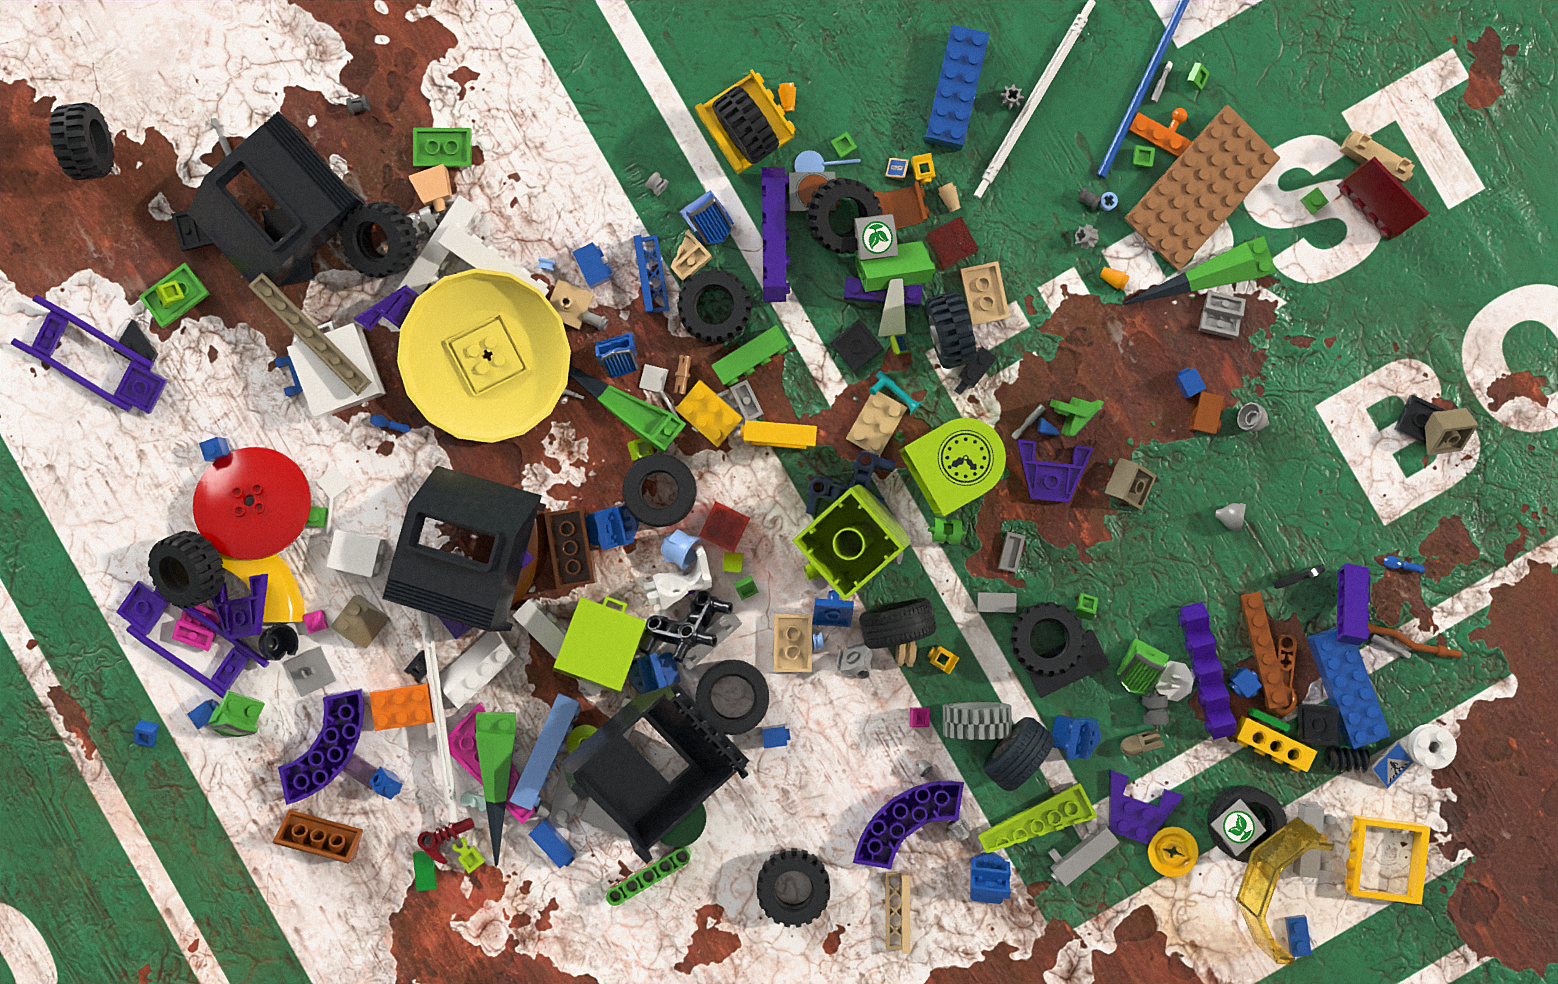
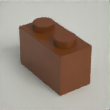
(1207, 413)

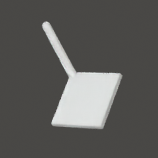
(654, 380)
(333, 484)

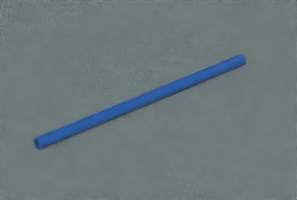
(1142, 88)

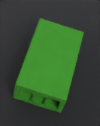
(910, 264)

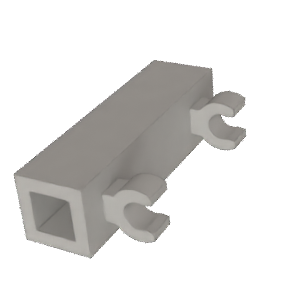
(722, 629)
(1083, 855)
(1310, 863)

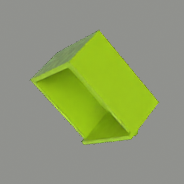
(600, 644)

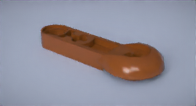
(1287, 673)

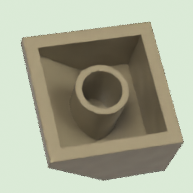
(1449, 431)
(1130, 483)
(360, 621)

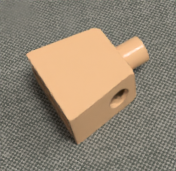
(433, 187)

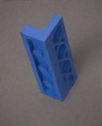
(644, 277)

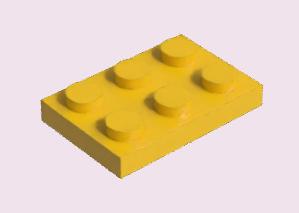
(709, 413)

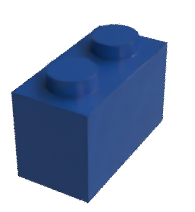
(592, 265)

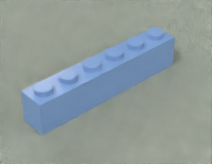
(544, 752)

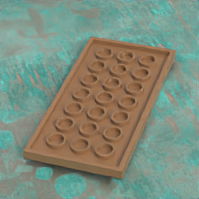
(1202, 188)

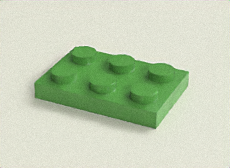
(442, 146)
(191, 288)

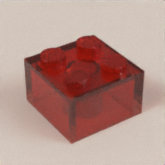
(951, 243)
(724, 526)

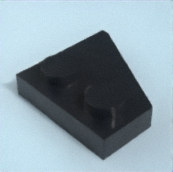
(189, 233)
(137, 341)

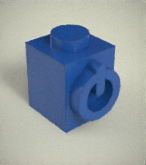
(1244, 683)
(386, 783)

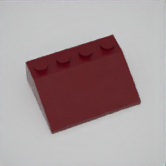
(1382, 198)

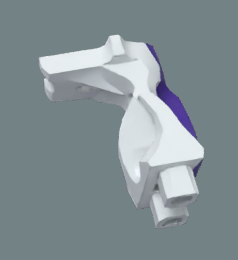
(671, 587)

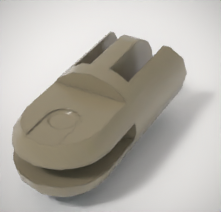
(1141, 743)

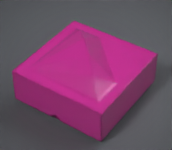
(315, 621)
(919, 717)

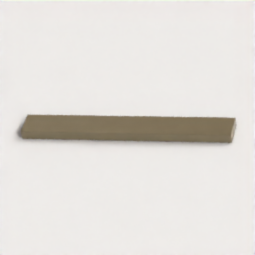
(310, 334)

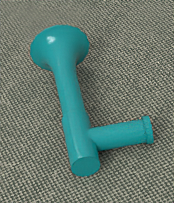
(885, 380)

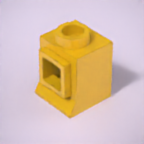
(923, 178)
(950, 663)

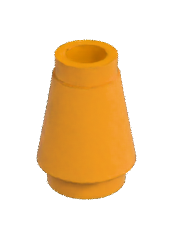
(787, 96)
(1116, 278)

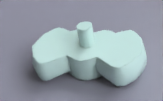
(473, 800)

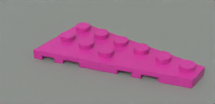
(464, 749)

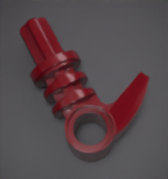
(440, 835)

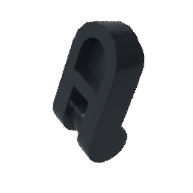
(411, 668)

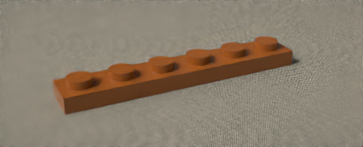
(1264, 650)

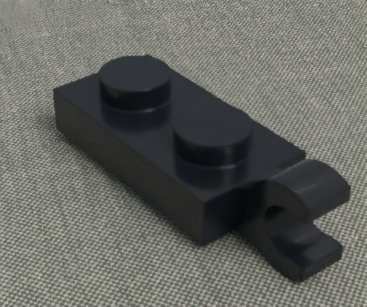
(974, 371)

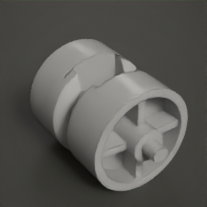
(424, 221)

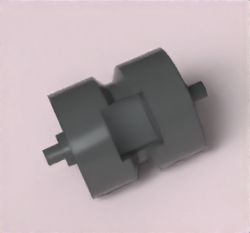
(1155, 709)

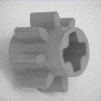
(1010, 92)
(1086, 236)
(958, 830)

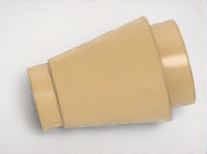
(949, 196)

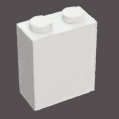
(356, 553)

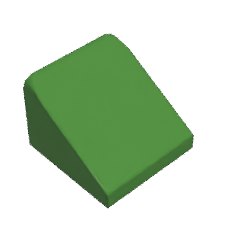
(1086, 606)

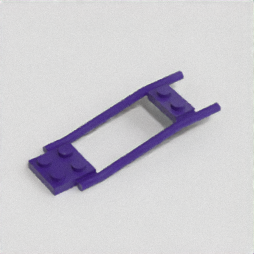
(139, 384)
(144, 609)

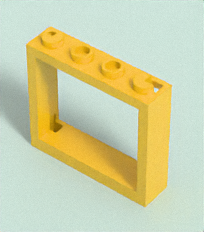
(779, 434)
(1417, 862)

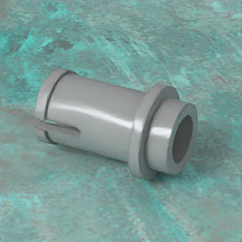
(595, 320)

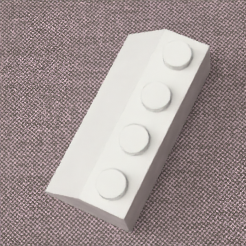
(477, 668)

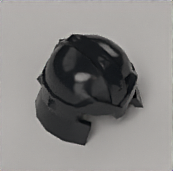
(277, 641)

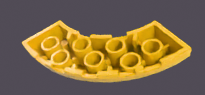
(283, 596)

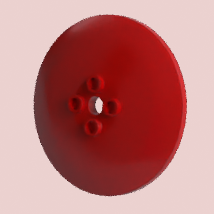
(273, 519)

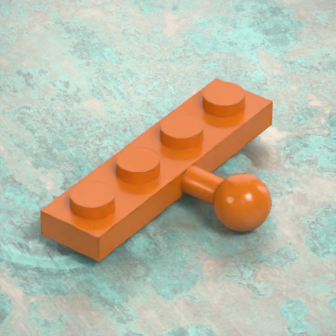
(1160, 135)

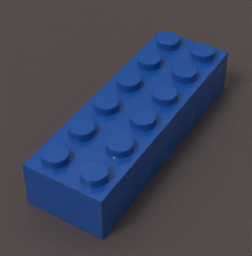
(956, 87)
(1349, 688)

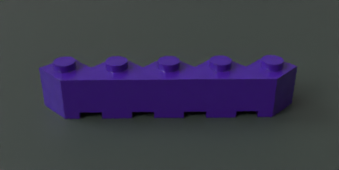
(774, 234)
(1207, 671)

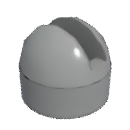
(924, 768)
(543, 809)

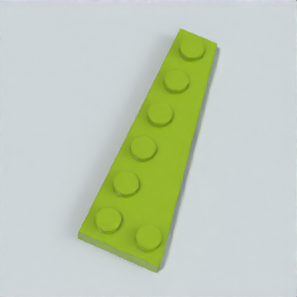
(1052, 814)

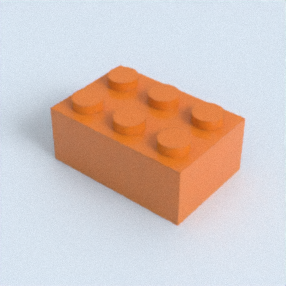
(401, 706)

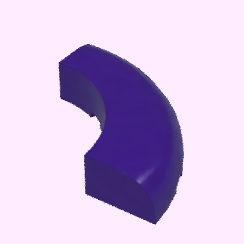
(331, 749)
(905, 815)

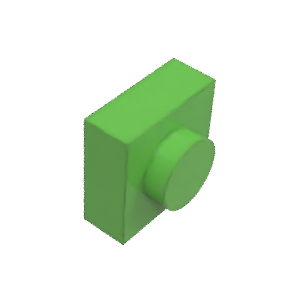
(1198, 76)
(843, 145)
(1143, 156)
(1314, 201)
(317, 516)
(746, 588)

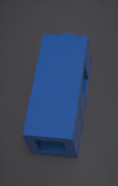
(553, 843)

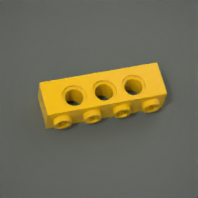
(1302, 756)

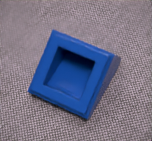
(1046, 428)
(145, 733)

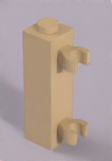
(1362, 148)

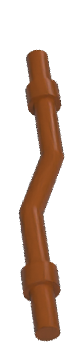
(1439, 651)

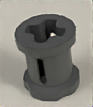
(358, 104)
(1089, 198)

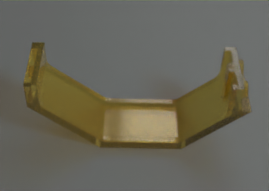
(1262, 876)

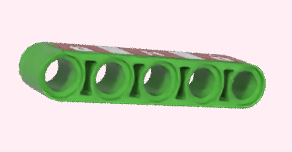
(641, 881)

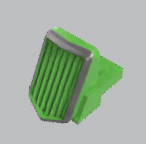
(1077, 414)
(1141, 667)
(236, 715)

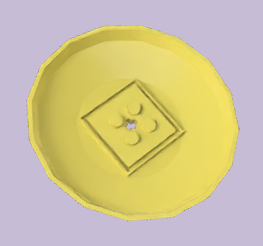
(445, 348)

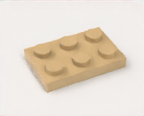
(984, 293)
(876, 423)
(792, 643)

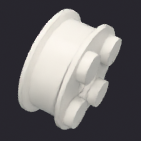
(1443, 750)

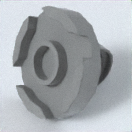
(854, 660)

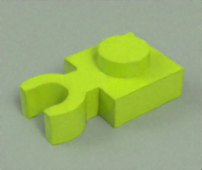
(469, 857)

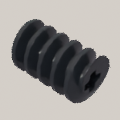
(1347, 758)

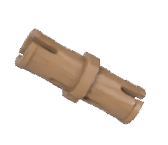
(682, 375)

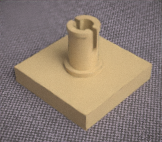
(571, 303)

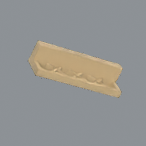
(905, 911)

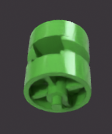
(947, 531)

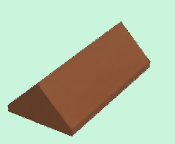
(319, 836)

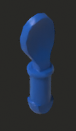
(381, 421)
(1394, 562)

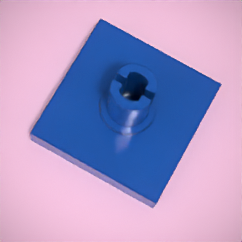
(833, 611)

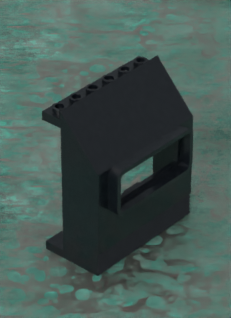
(296, 181)
(454, 584)
(632, 788)

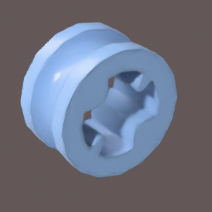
(1114, 201)
(546, 264)
(818, 641)

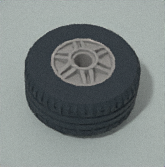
(1019, 755)

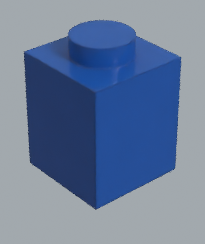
(1189, 382)
(214, 449)
(201, 714)
(775, 736)

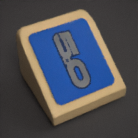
(897, 168)

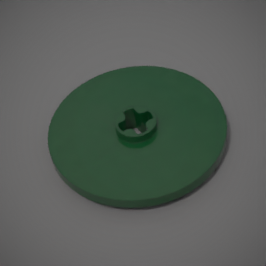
(688, 830)

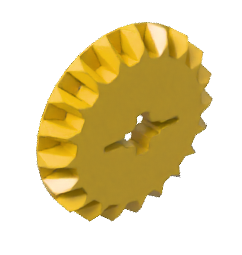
(1177, 864)

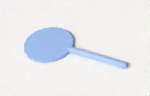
(813, 162)

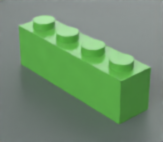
(750, 355)

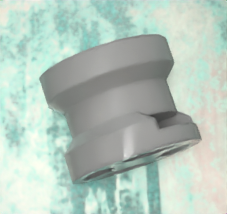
(656, 184)

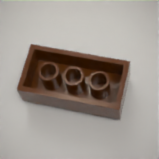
(570, 547)

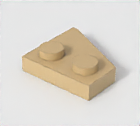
(689, 257)

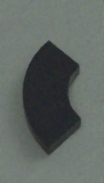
(1300, 575)

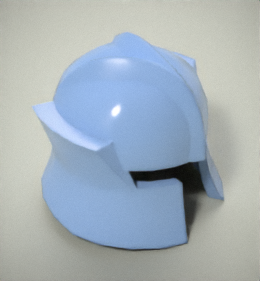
(677, 548)

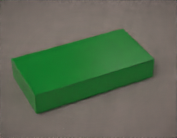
(1268, 719)
(424, 871)

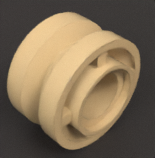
(906, 654)

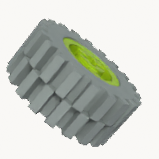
(977, 720)

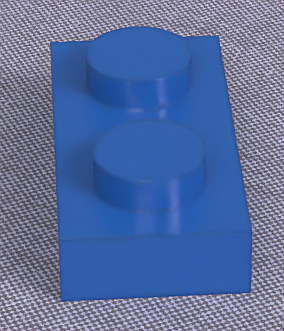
(1298, 935)

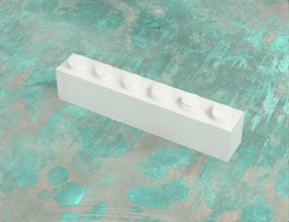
(435, 257)
(481, 257)
(546, 631)

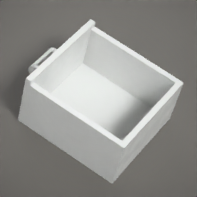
(321, 386)

